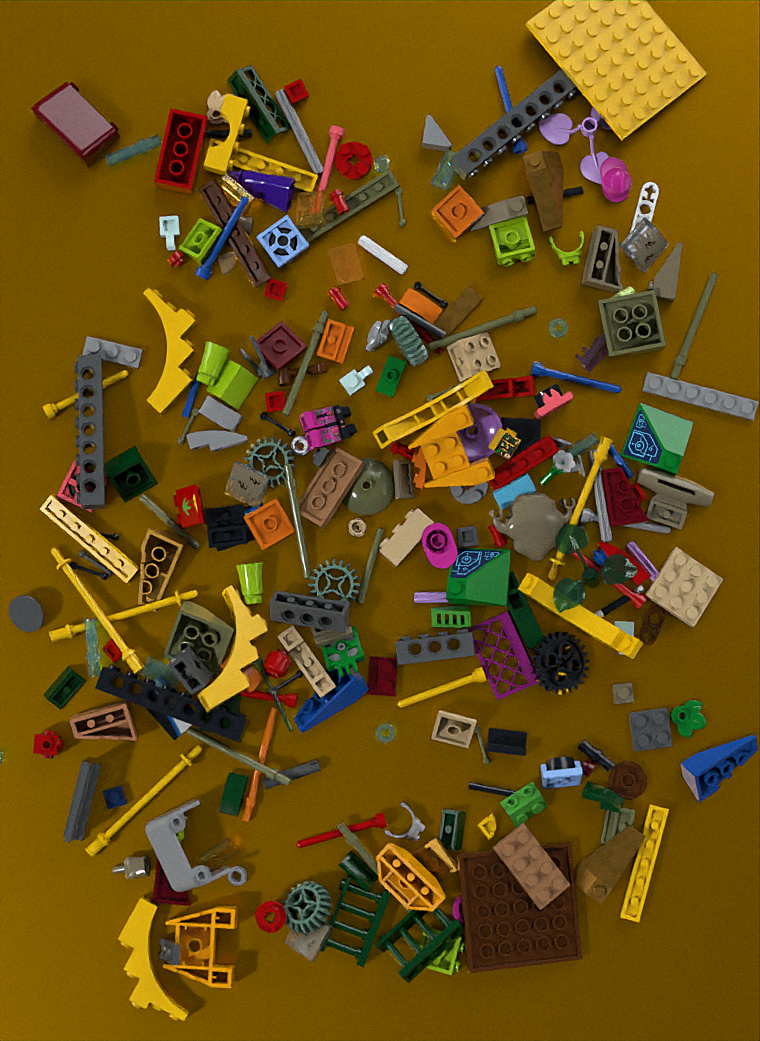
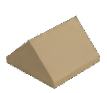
(453, 729)

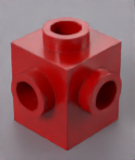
(40, 744)

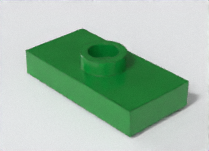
(390, 376)

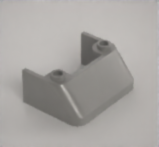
(169, 852)

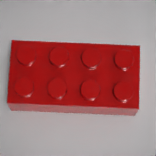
(181, 151)

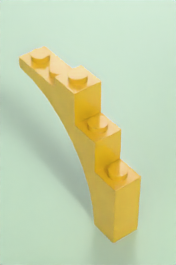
(177, 326)
(432, 411)
(242, 654)
(149, 989)

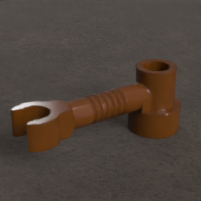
(285, 375)

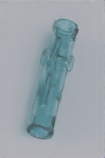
(140, 147)
(92, 647)

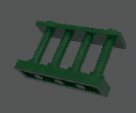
(373, 917)
(426, 955)

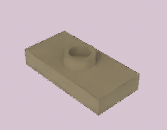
(403, 479)

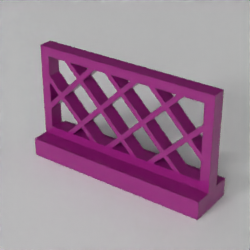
(518, 647)

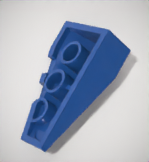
(318, 709)
(710, 767)

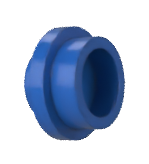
(599, 556)

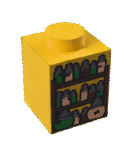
(504, 442)

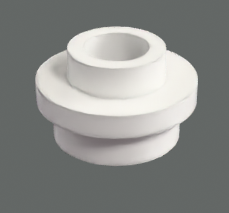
(295, 442)

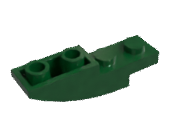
(523, 614)

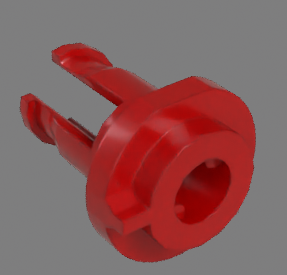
(279, 918)

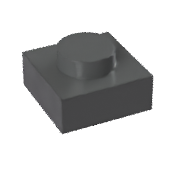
(320, 456)
(467, 536)

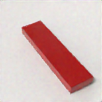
(524, 461)

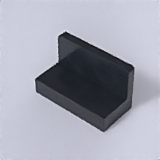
(506, 741)

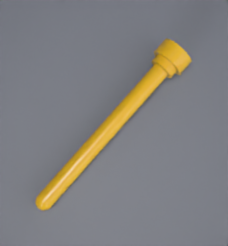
(51, 409)
(477, 676)

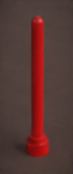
(383, 293)
(637, 599)
(288, 699)
(378, 822)

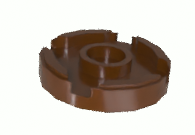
(627, 780)

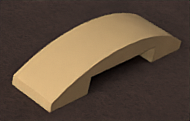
(307, 661)

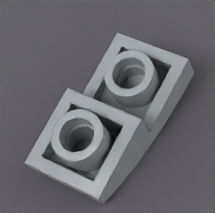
(220, 414)

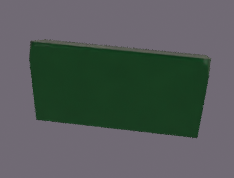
(64, 687)
(452, 828)

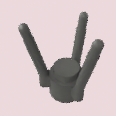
(266, 369)

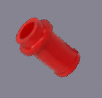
(339, 202)
(338, 298)
(400, 449)
(498, 537)

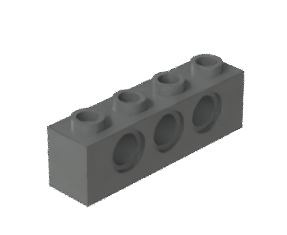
(310, 611)
(405, 656)

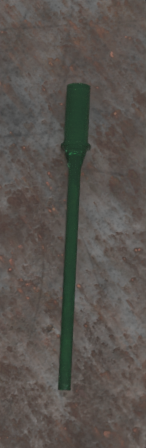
(259, 663)

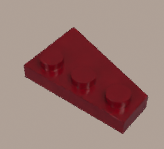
(621, 500)
(163, 891)

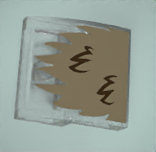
(644, 244)
(247, 484)
(309, 944)

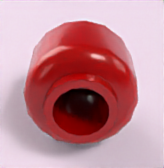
(277, 664)

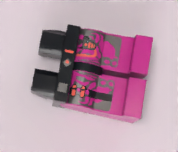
(332, 424)

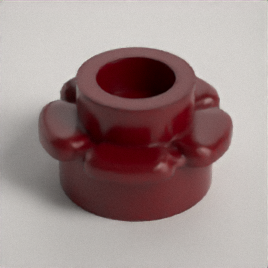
(587, 768)

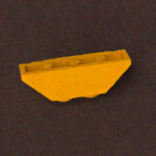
(408, 879)

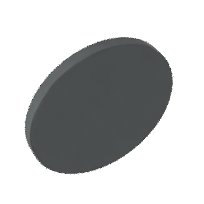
(26, 613)

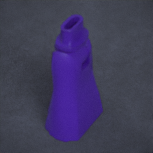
(268, 188)

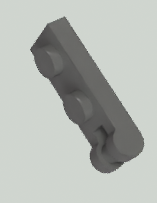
(169, 951)

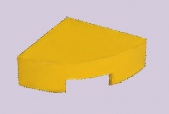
(488, 826)

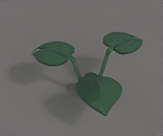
(571, 594)

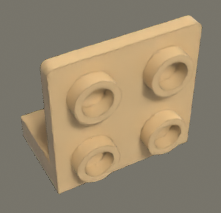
(473, 355)

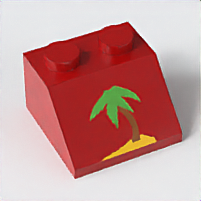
(190, 507)

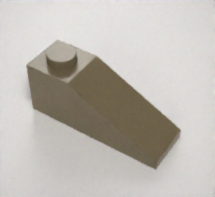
(500, 212)
(666, 278)

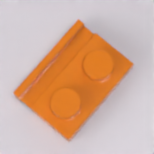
(335, 341)

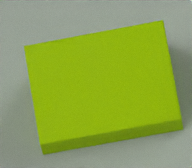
(201, 240)
(233, 384)

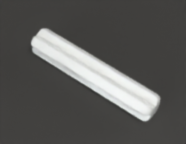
(382, 254)

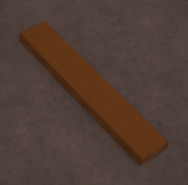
(238, 237)

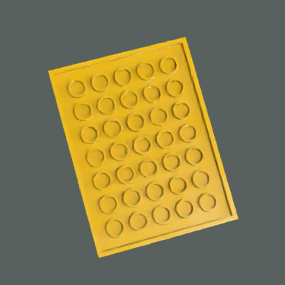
(617, 57)

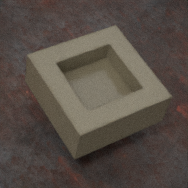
(622, 693)

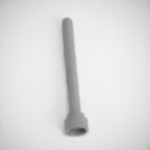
(589, 516)

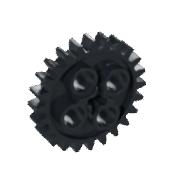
(551, 648)

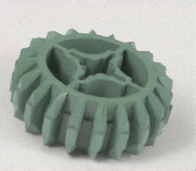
(408, 340)
(276, 447)
(324, 571)
(311, 912)

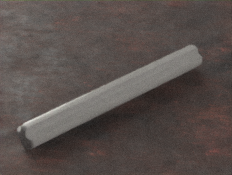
(299, 132)
(601, 503)

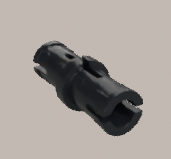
(596, 755)

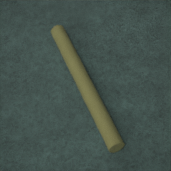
(168, 520)
(370, 565)

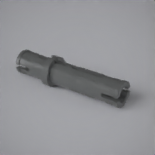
(294, 773)

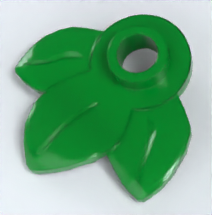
(691, 717)

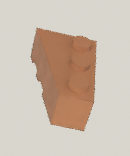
(105, 723)

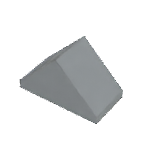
(434, 137)

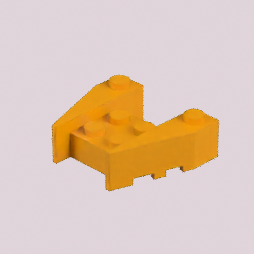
(447, 455)
(197, 943)

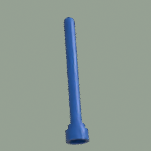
(520, 146)
(204, 270)
(540, 370)

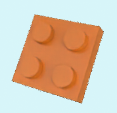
(458, 211)
(269, 524)

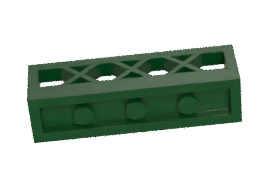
(259, 114)

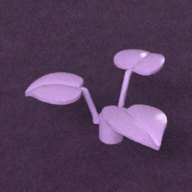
(557, 130)

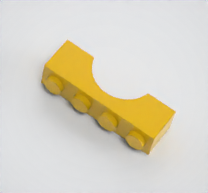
(220, 157)

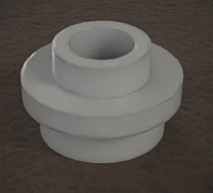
(237, 882)

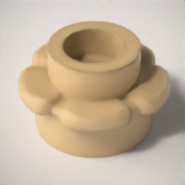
(352, 527)

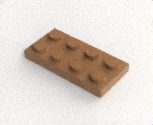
(329, 486)
(531, 866)

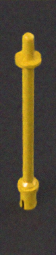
(599, 457)
(70, 631)
(128, 654)
(104, 839)

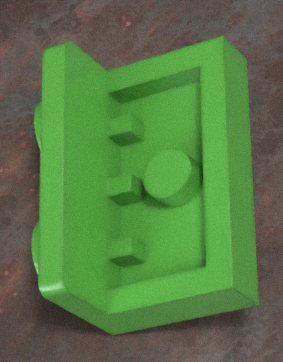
(524, 804)

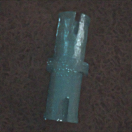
(583, 445)

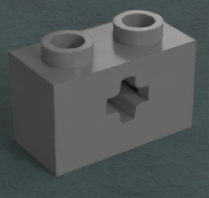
(190, 670)

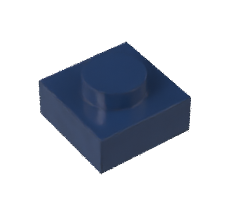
(115, 797)

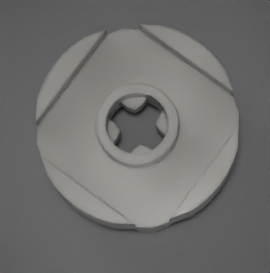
(469, 496)

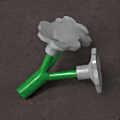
(562, 462)

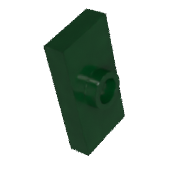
(358, 871)

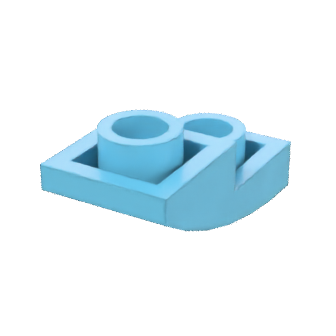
(508, 493)

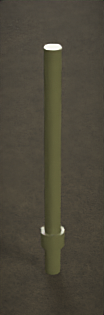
(517, 316)
(318, 331)
(680, 359)
(291, 484)
(271, 773)
(352, 839)

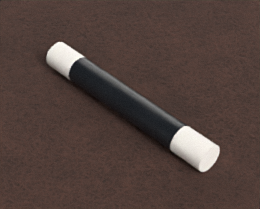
(617, 603)

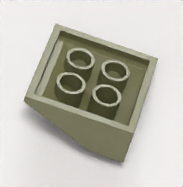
(632, 324)
(202, 633)

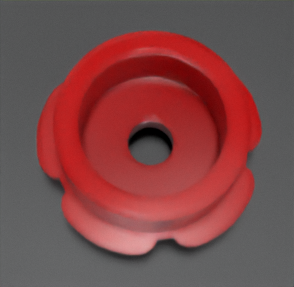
(176, 259)

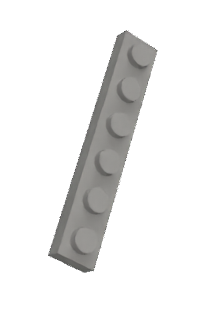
(700, 396)

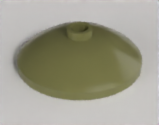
(375, 498)

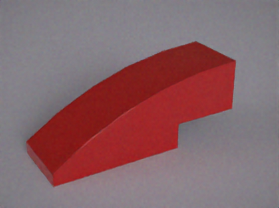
(510, 389)
(610, 550)

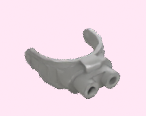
(378, 335)
(413, 832)

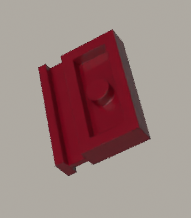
(382, 676)

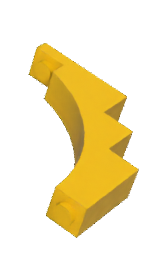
(582, 618)

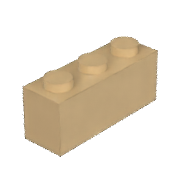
(405, 537)

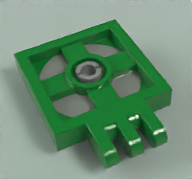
(344, 654)

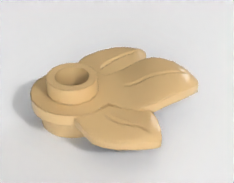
(215, 103)

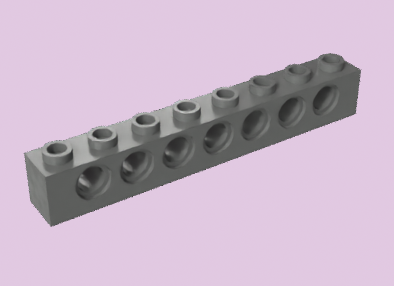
(467, 168)
(93, 365)

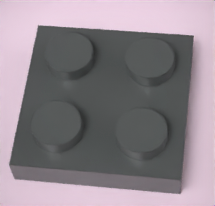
(650, 729)

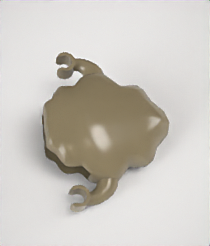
(533, 523)

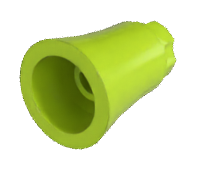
(211, 363)
(251, 581)

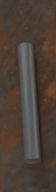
(420, 321)

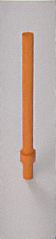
(251, 801)

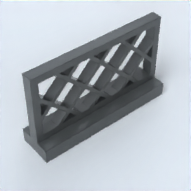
(82, 801)

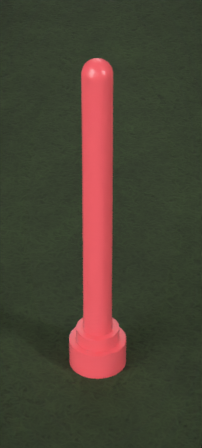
(336, 134)

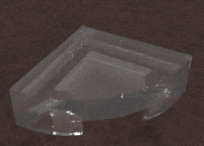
(227, 262)

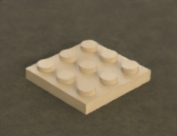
(684, 587)

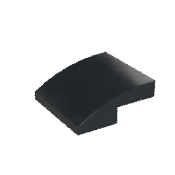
(527, 431)
(226, 525)

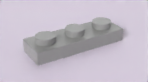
(113, 352)

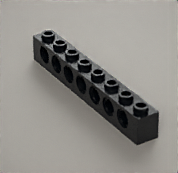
(107, 684)

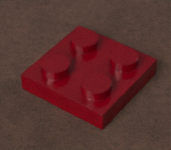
(280, 346)

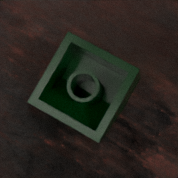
(129, 474)

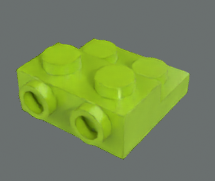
(512, 241)
(448, 960)

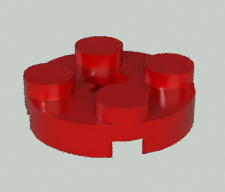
(360, 168)

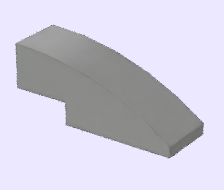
(215, 439)

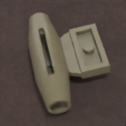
(671, 495)

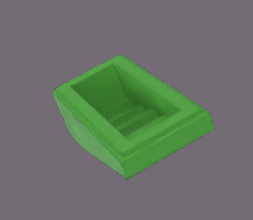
(451, 623)

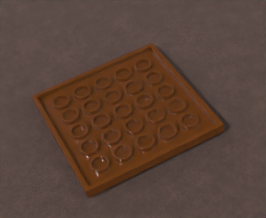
(505, 924)

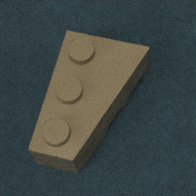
(602, 261)

